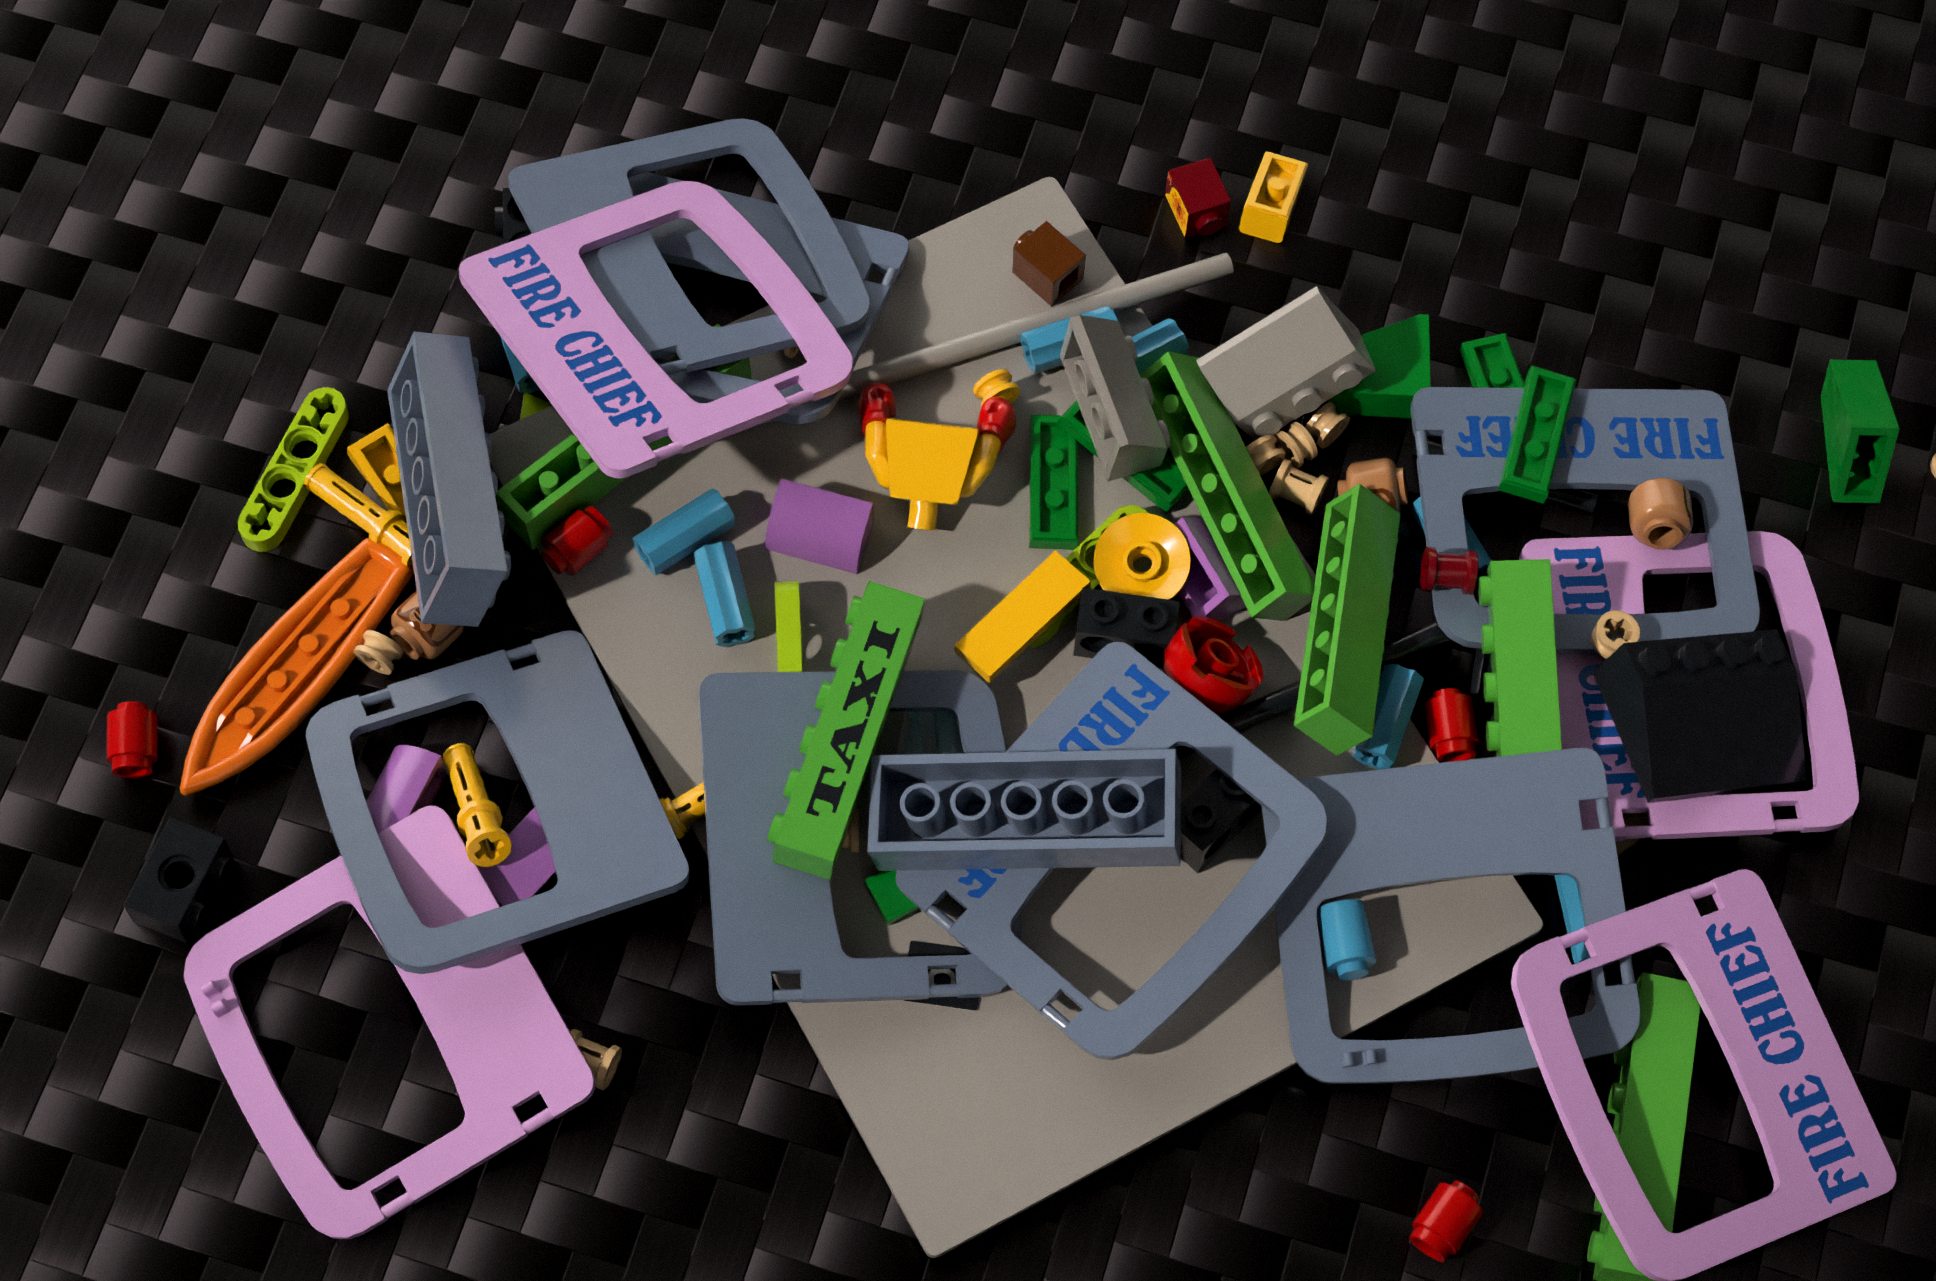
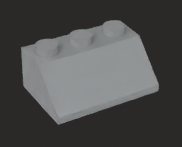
(1287, 364)
(1113, 397)

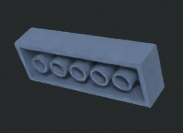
(447, 480)
(1025, 810)

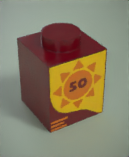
(1198, 198)

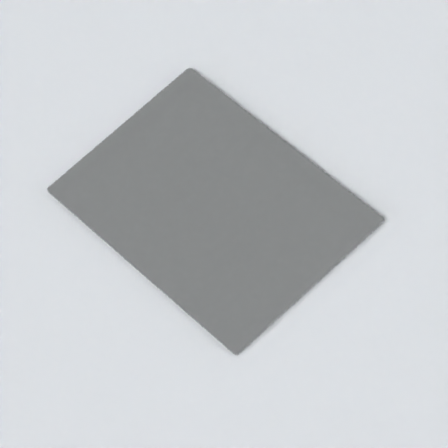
(992, 1102)

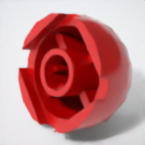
(1212, 664)

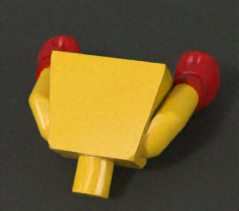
(931, 459)

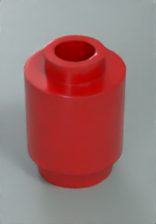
(576, 541)
(1451, 725)
(132, 739)
(1446, 1220)

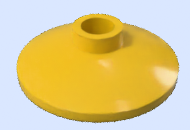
(1138, 537)

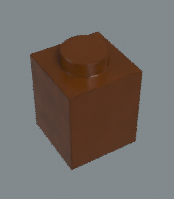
(1048, 262)

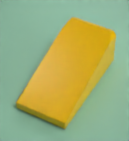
(1272, 197)
(378, 464)

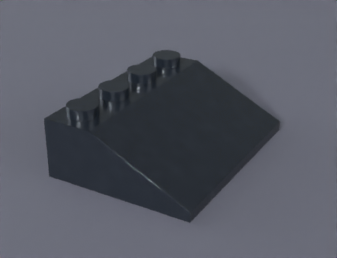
(1706, 714)

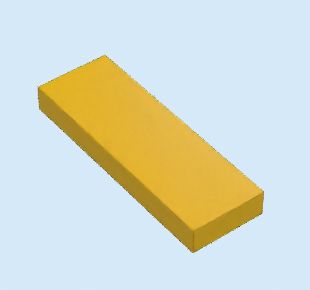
(1022, 616)

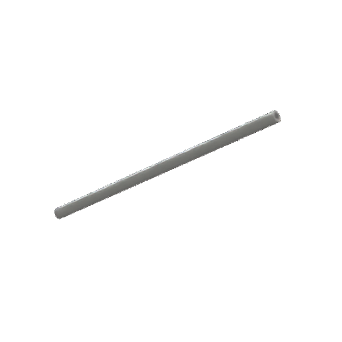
(1009, 332)

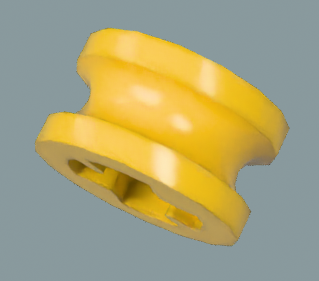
(997, 384)

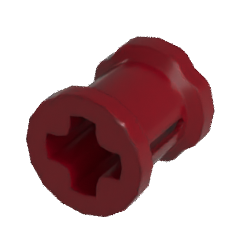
(1449, 570)

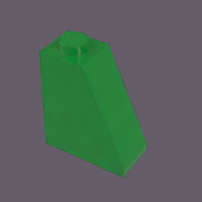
(1401, 367)
(1857, 430)

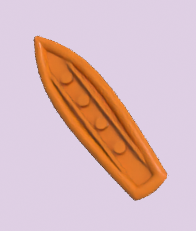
(293, 665)

